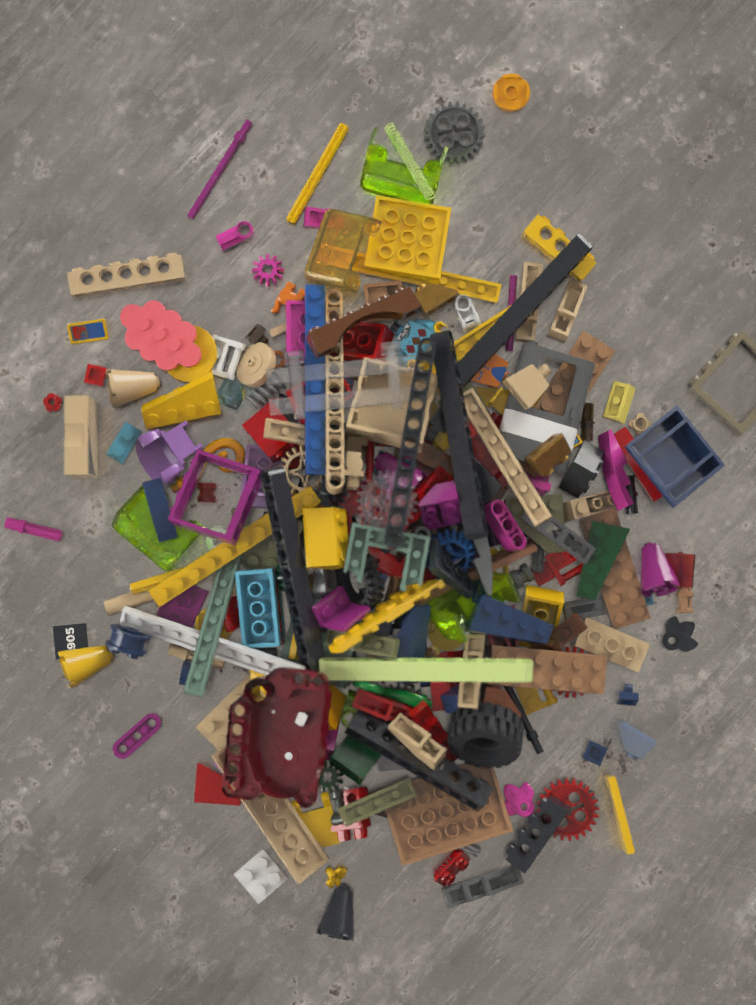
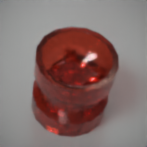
(206, 492)

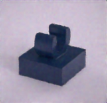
(627, 696)

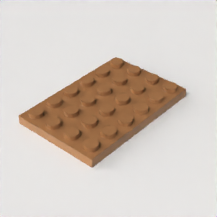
(440, 823)

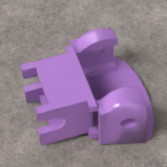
(165, 453)

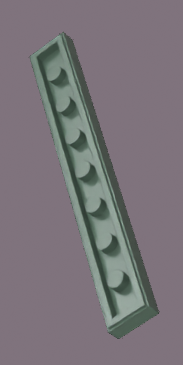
(211, 629)

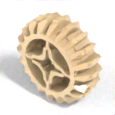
(291, 472)

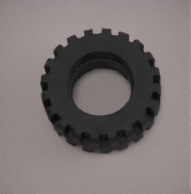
(486, 735)

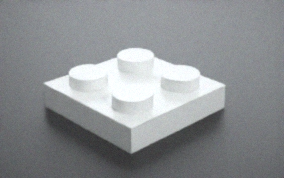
(260, 876)

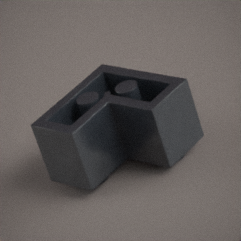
(582, 470)

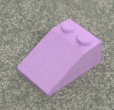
(258, 459)

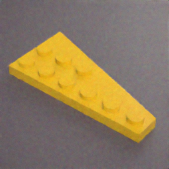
(387, 611)

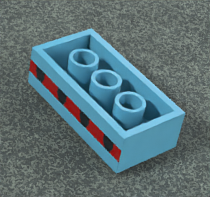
(260, 608)

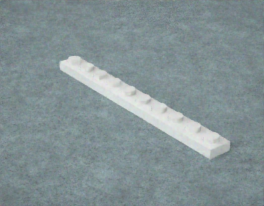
(188, 638)

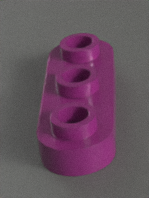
(131, 742)

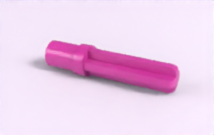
(23, 526)

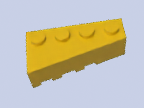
(183, 404)

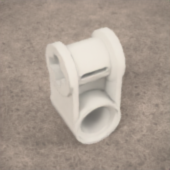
(467, 314)

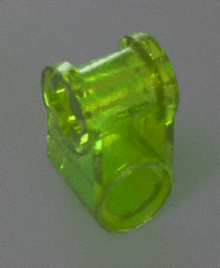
(348, 707)

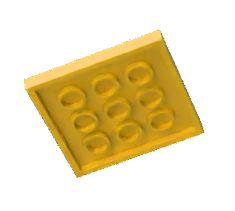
(409, 238)

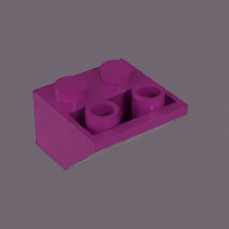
(441, 506)

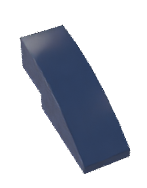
(159, 509)

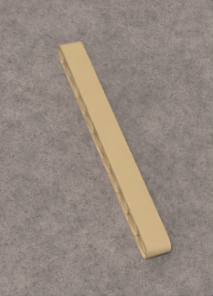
(331, 417)

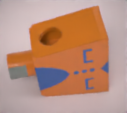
(492, 373)

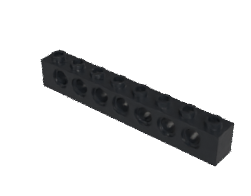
(407, 760)

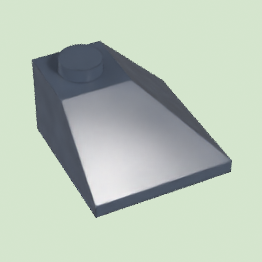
(635, 741)

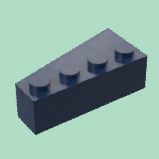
(503, 621)

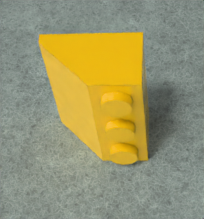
(325, 537)

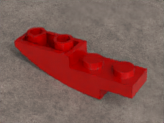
(391, 567)

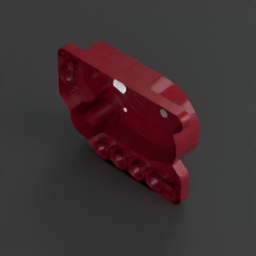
(270, 752)

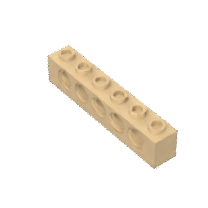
(136, 280)

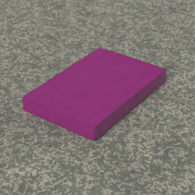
(184, 607)

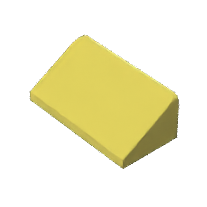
(619, 402)

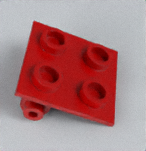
(446, 875)

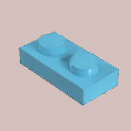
(124, 443)

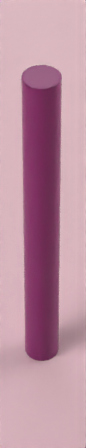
(511, 299)

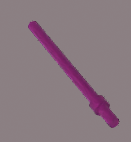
(239, 137)

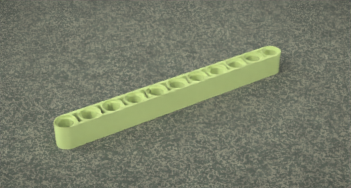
(427, 669)

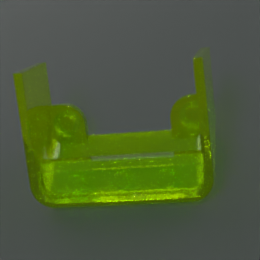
(393, 178)
(453, 609)

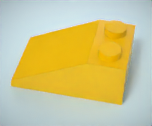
(542, 604)

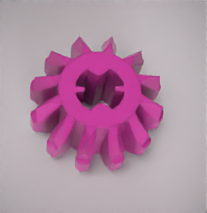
(270, 264)

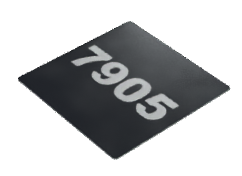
(69, 637)

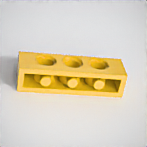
(548, 247)

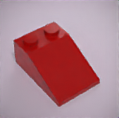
(365, 341)

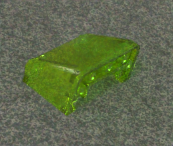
(136, 525)

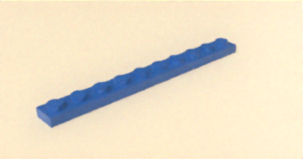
(316, 419)

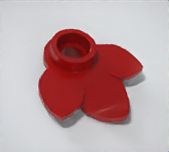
(232, 616)

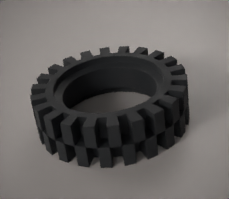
(372, 582)

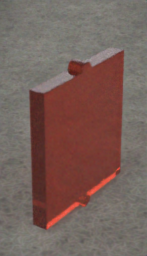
(683, 567)

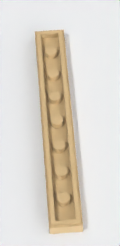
(505, 459)

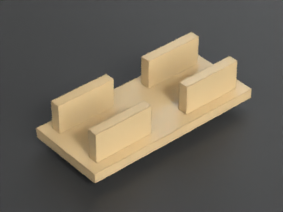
(612, 643)

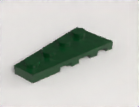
(608, 542)

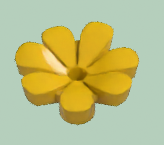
(335, 876)

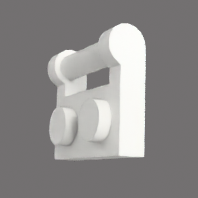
(223, 347)

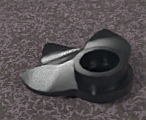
(681, 633)

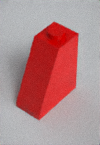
(209, 787)

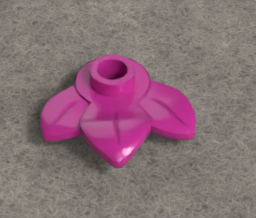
(516, 797)

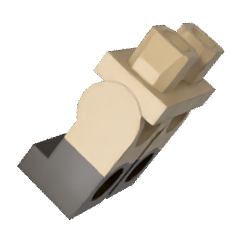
(354, 463)

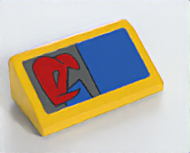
(88, 331)

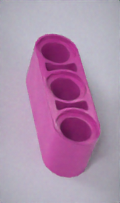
(511, 530)

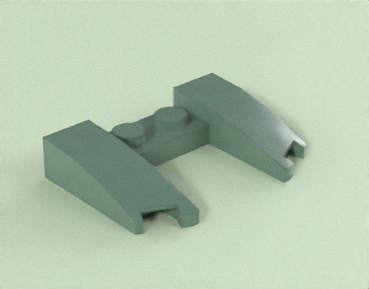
(364, 536)

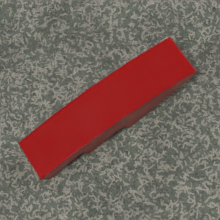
(623, 437)
(438, 476)
(380, 705)
(425, 719)

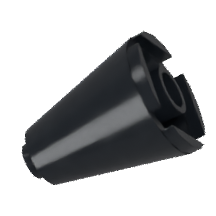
(339, 915)

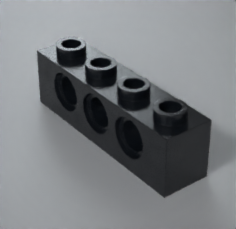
(523, 860)

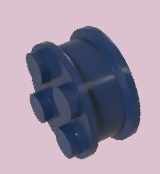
(127, 641)

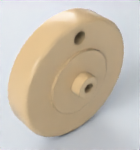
(253, 364)

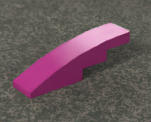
(614, 471)

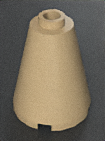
(129, 385)

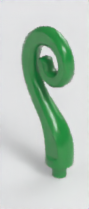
(399, 695)

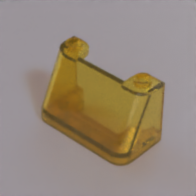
(337, 249)

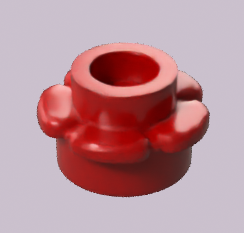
(52, 407)

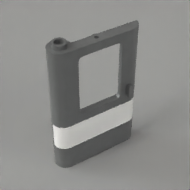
(529, 428)

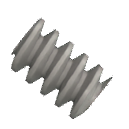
(262, 393)

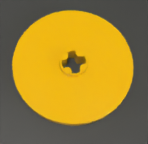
(209, 355)

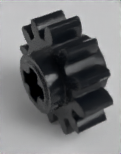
(328, 499)

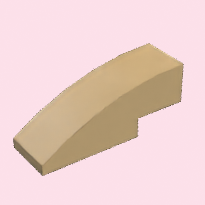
(567, 310)
(417, 741)

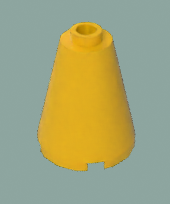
(83, 663)

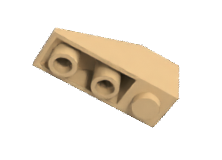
(588, 506)

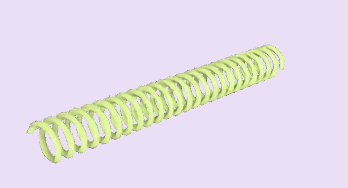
(411, 158)

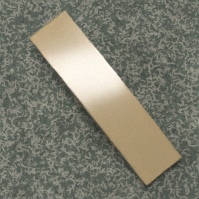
(528, 328)
(470, 691)

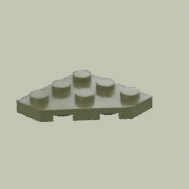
(554, 505)

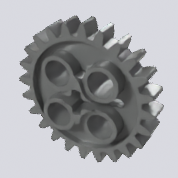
(451, 115)

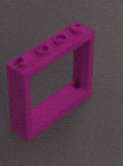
(244, 505)

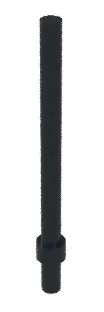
(531, 734)

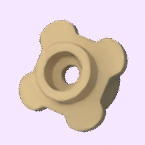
(635, 423)

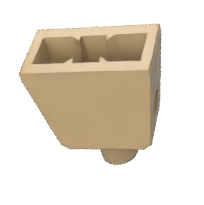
(528, 384)

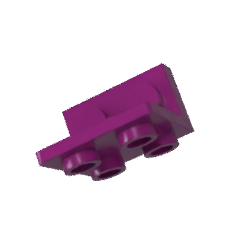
(337, 611)

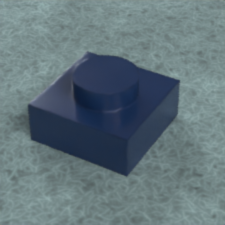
(594, 753)

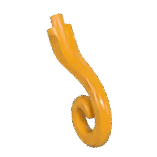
(211, 448)

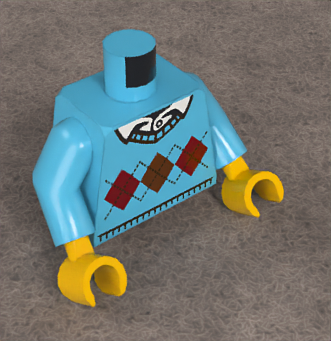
(413, 332)

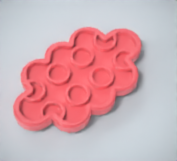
(160, 335)

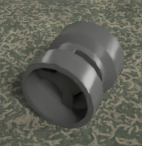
(521, 575)

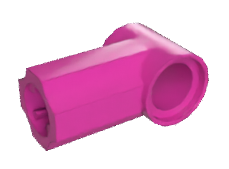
(233, 236)

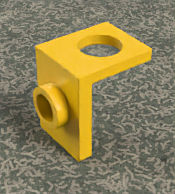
(499, 401)

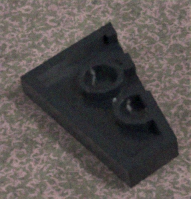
(445, 569)

